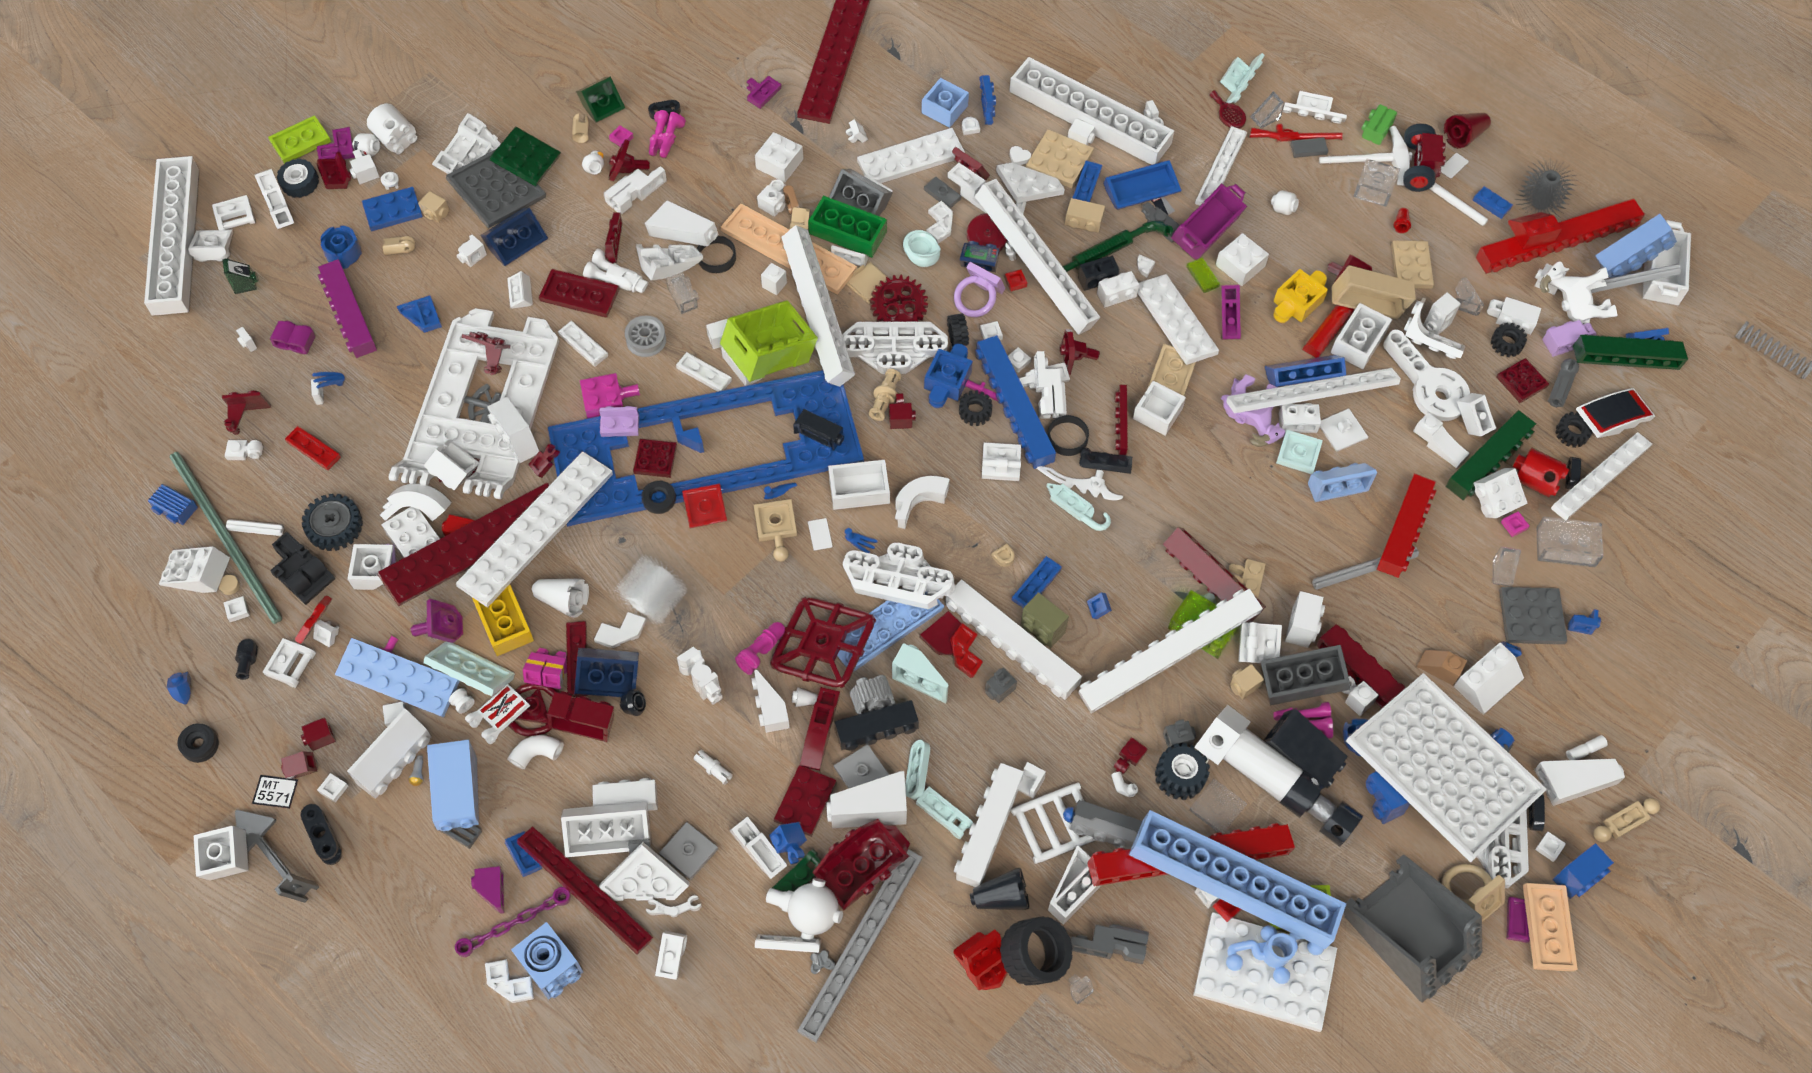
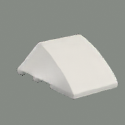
(667, 262)

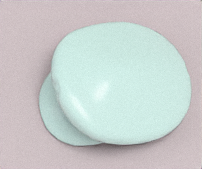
(921, 248)

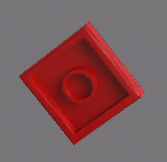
(704, 506)

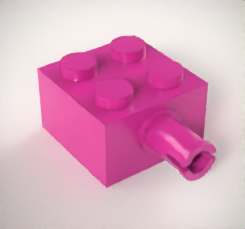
(604, 392)

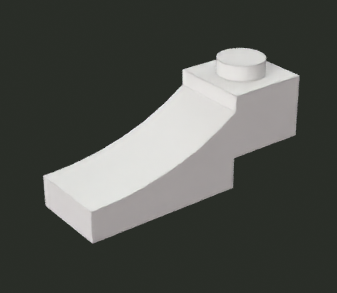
(1440, 441)

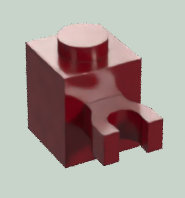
(901, 414)

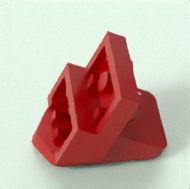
(982, 960)

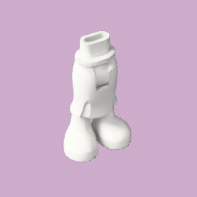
(615, 274)

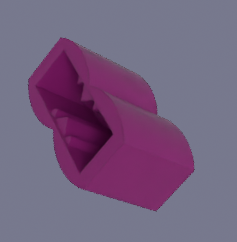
(292, 337)

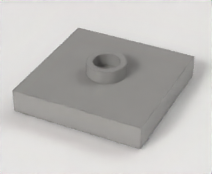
(860, 768)
(688, 851)

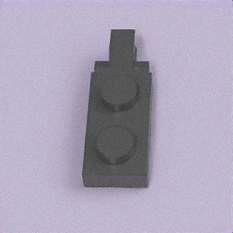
(1157, 214)

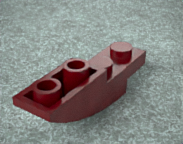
(819, 728)

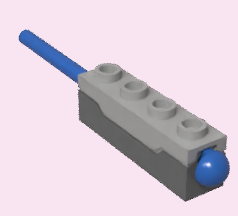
(1102, 824)

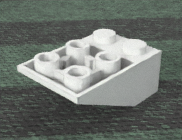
(195, 569)

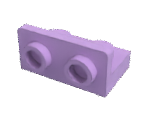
(619, 421)

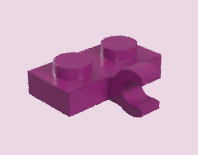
(763, 91)

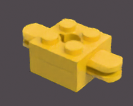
(1300, 296)

